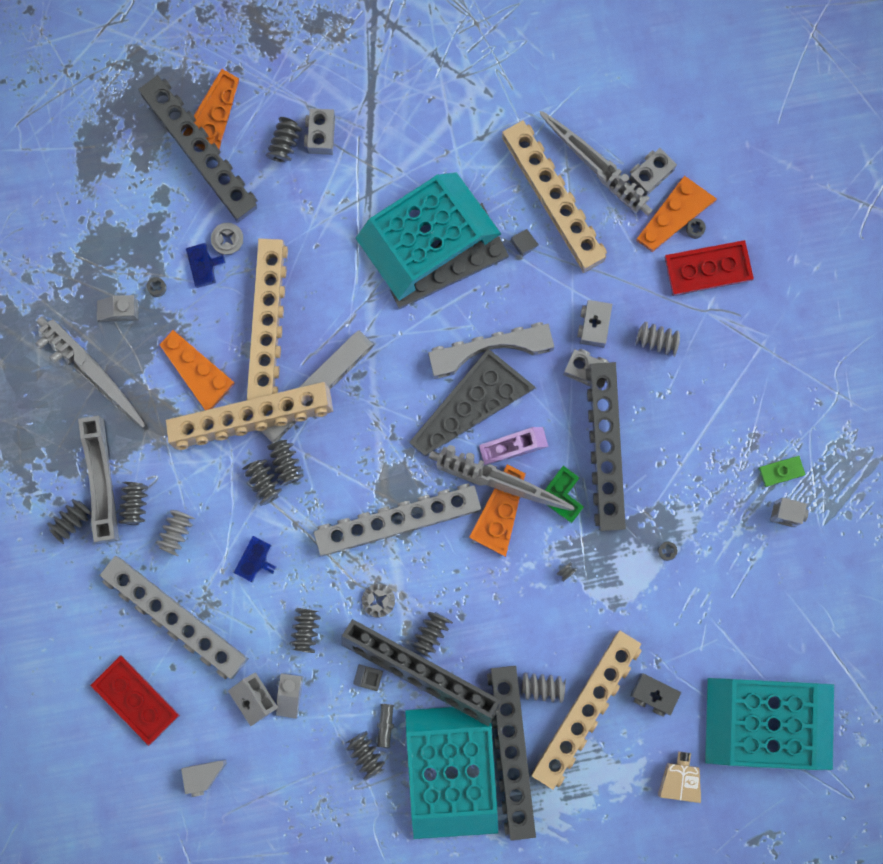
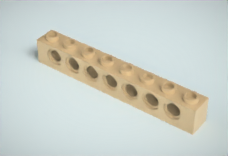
(267, 249)
(585, 259)
(180, 426)
(555, 778)

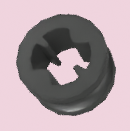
(689, 229)
(157, 293)
(663, 546)
(566, 572)

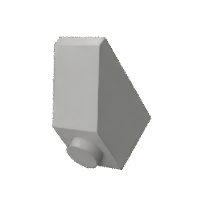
(117, 308)
(289, 695)
(201, 777)

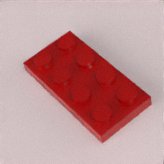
(709, 268)
(135, 700)

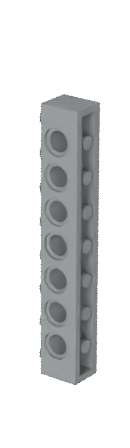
(328, 546)
(118, 568)

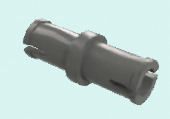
(385, 725)

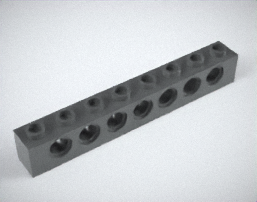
(150, 93)
(608, 372)
(420, 672)
(525, 828)

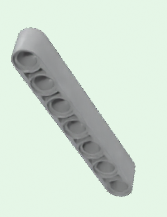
(329, 372)

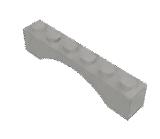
(531, 340)
(102, 497)

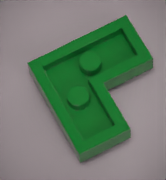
(560, 487)

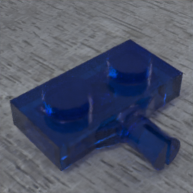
(202, 264)
(254, 560)

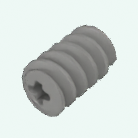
(658, 338)
(174, 532)
(543, 687)

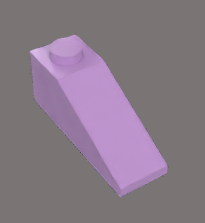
(514, 445)

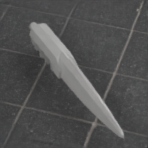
(605, 170)
(71, 351)
(490, 476)

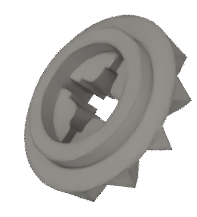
(227, 229)
(388, 601)

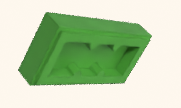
(782, 471)

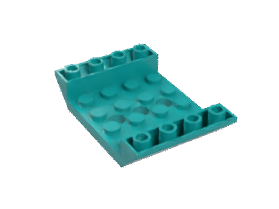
(404, 252)
(740, 731)
(447, 805)

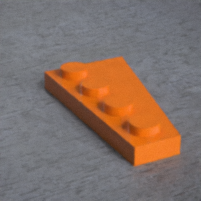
(216, 108)
(677, 211)
(200, 375)
(498, 518)

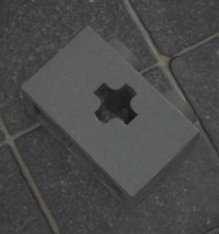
(668, 695)

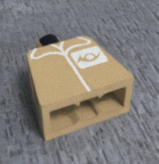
(681, 780)

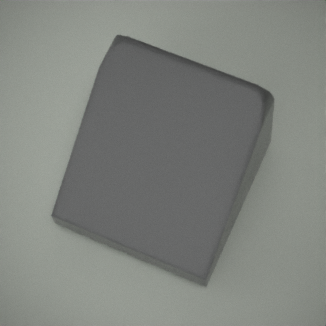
(524, 242)
(368, 677)

